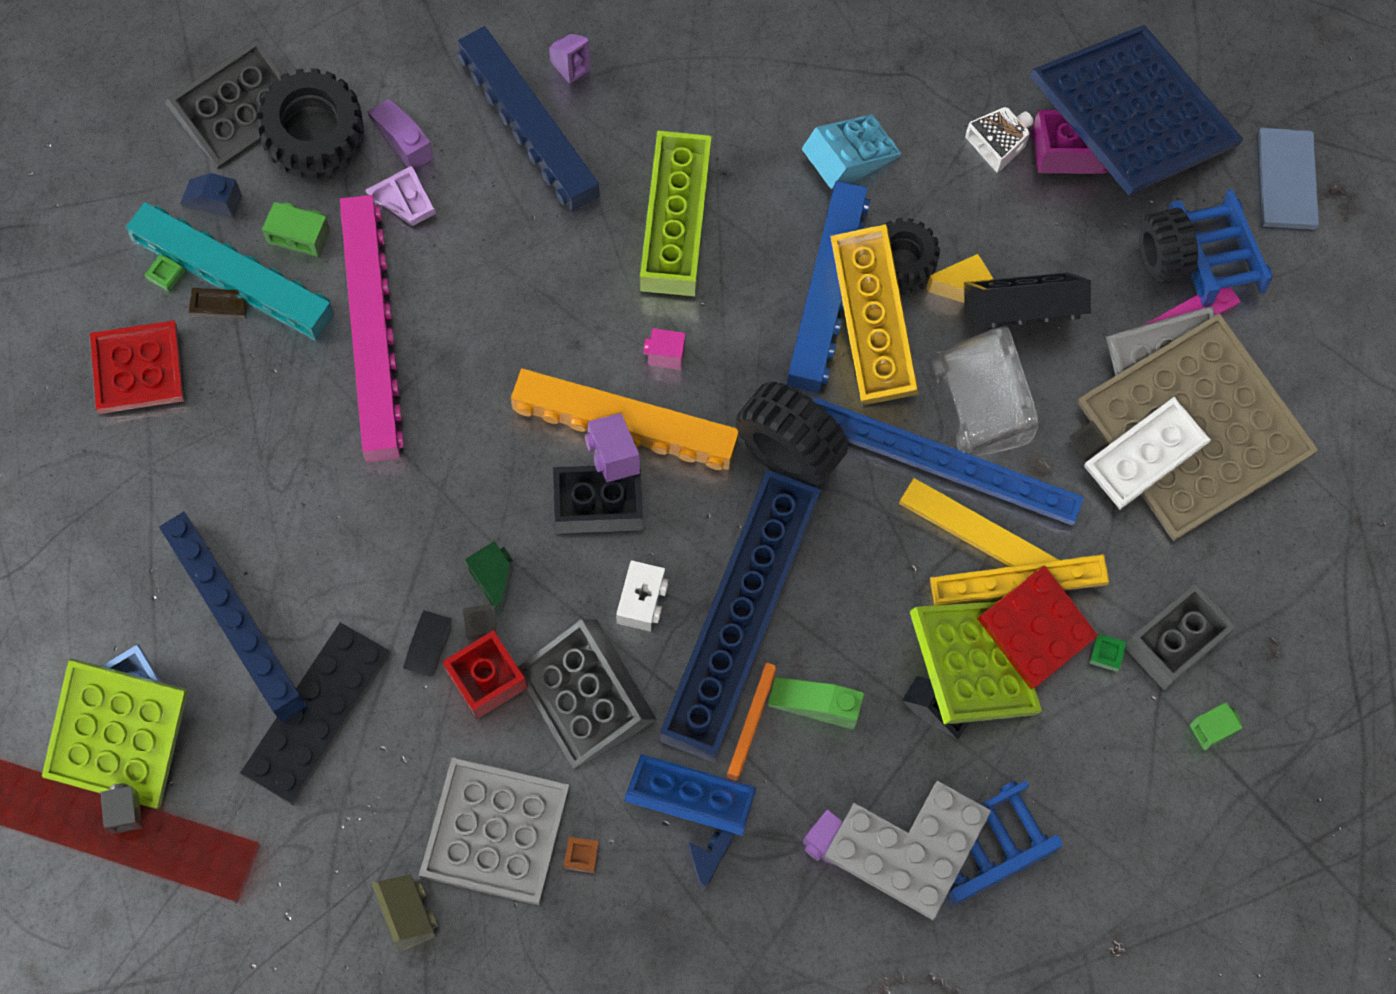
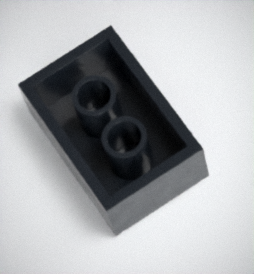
(591, 504)

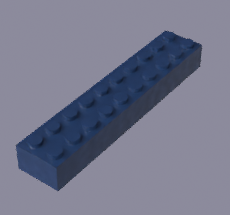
(739, 616)

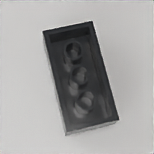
(1027, 298)

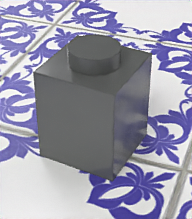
(121, 809)

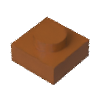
(581, 854)

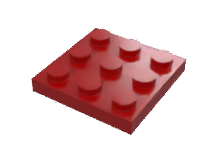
(136, 367)
(1037, 627)

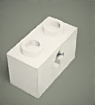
(639, 580)

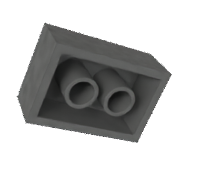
(1179, 636)

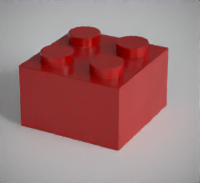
(485, 674)

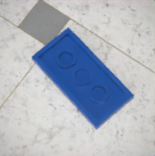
(690, 794)

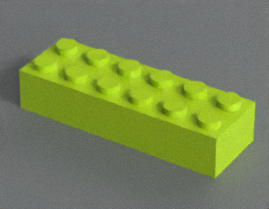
(675, 213)

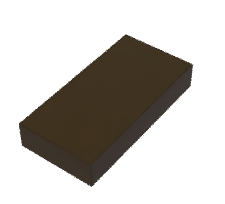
(217, 303)

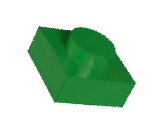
(1107, 652)

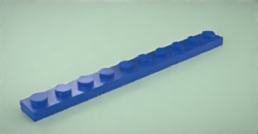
(956, 465)

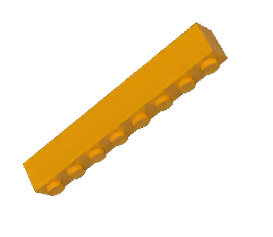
(648, 424)

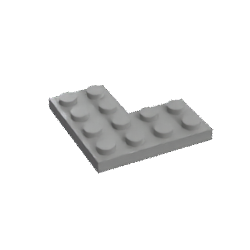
(915, 864)

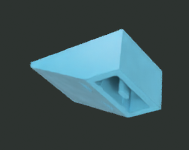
(849, 149)

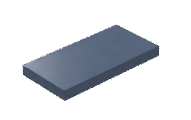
(1288, 178)

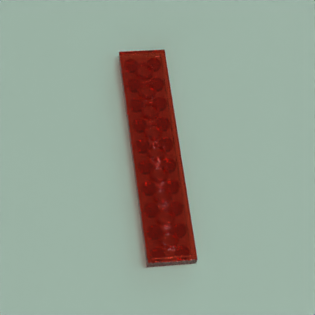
(163, 848)

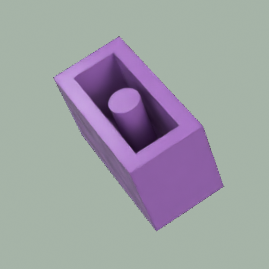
(612, 447)

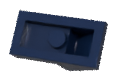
(706, 862)

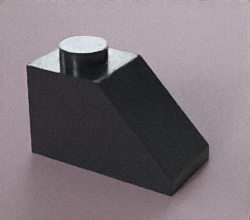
(923, 703)

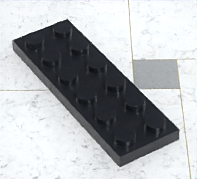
(332, 692)

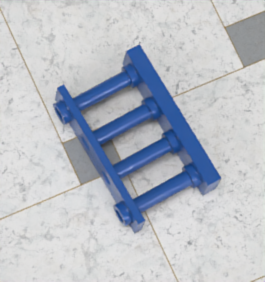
(1203, 279)
(1015, 858)

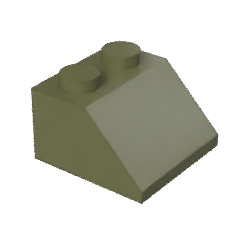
(405, 912)

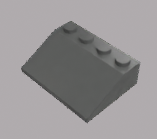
(223, 103)
(585, 693)

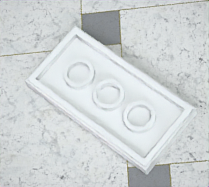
(1147, 453)

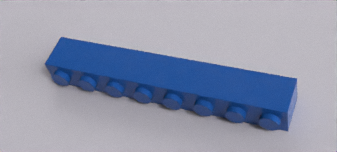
(824, 295)

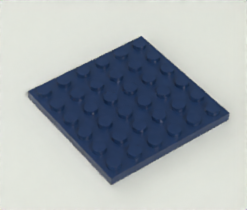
(1136, 109)

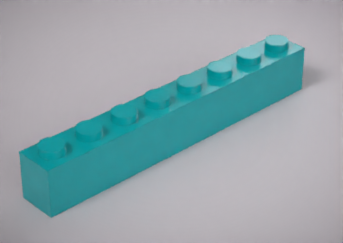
(230, 270)

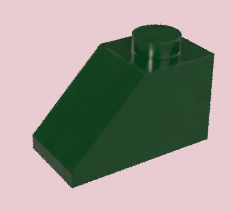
(492, 573)

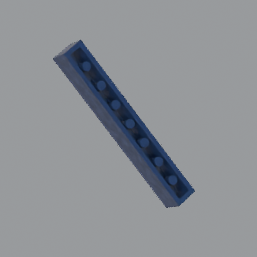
(528, 119)
(233, 617)

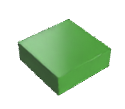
(164, 272)

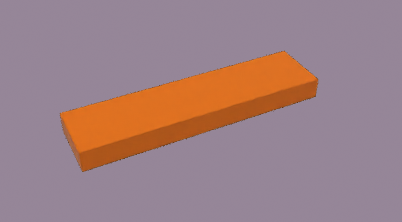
(751, 722)

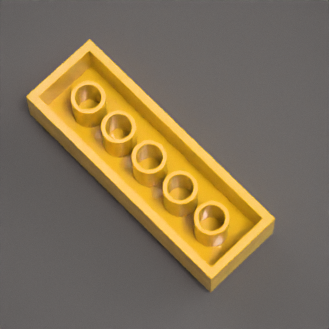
(874, 315)

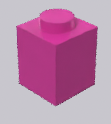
(665, 348)

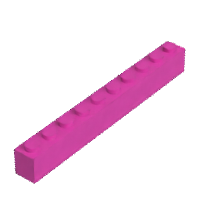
(370, 329)

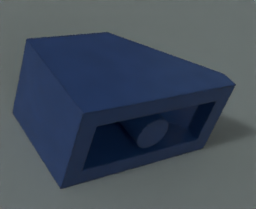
(213, 195)

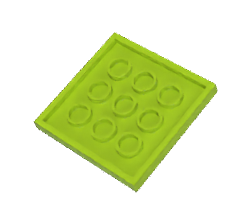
(967, 666)
(114, 731)

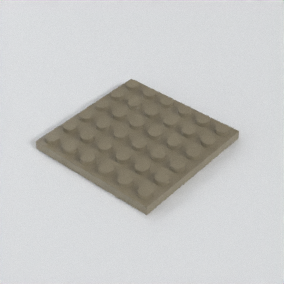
(1231, 402)

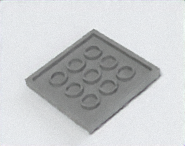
(494, 831)

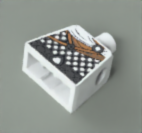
(999, 136)

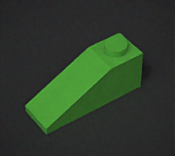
(817, 701)

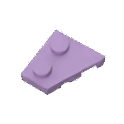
(403, 196)

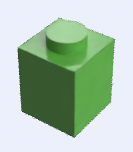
(1216, 726)

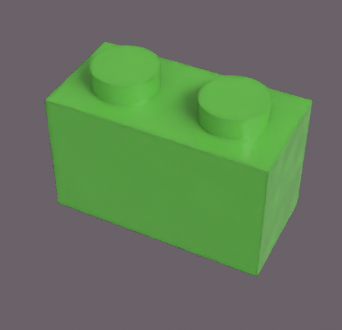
(296, 228)

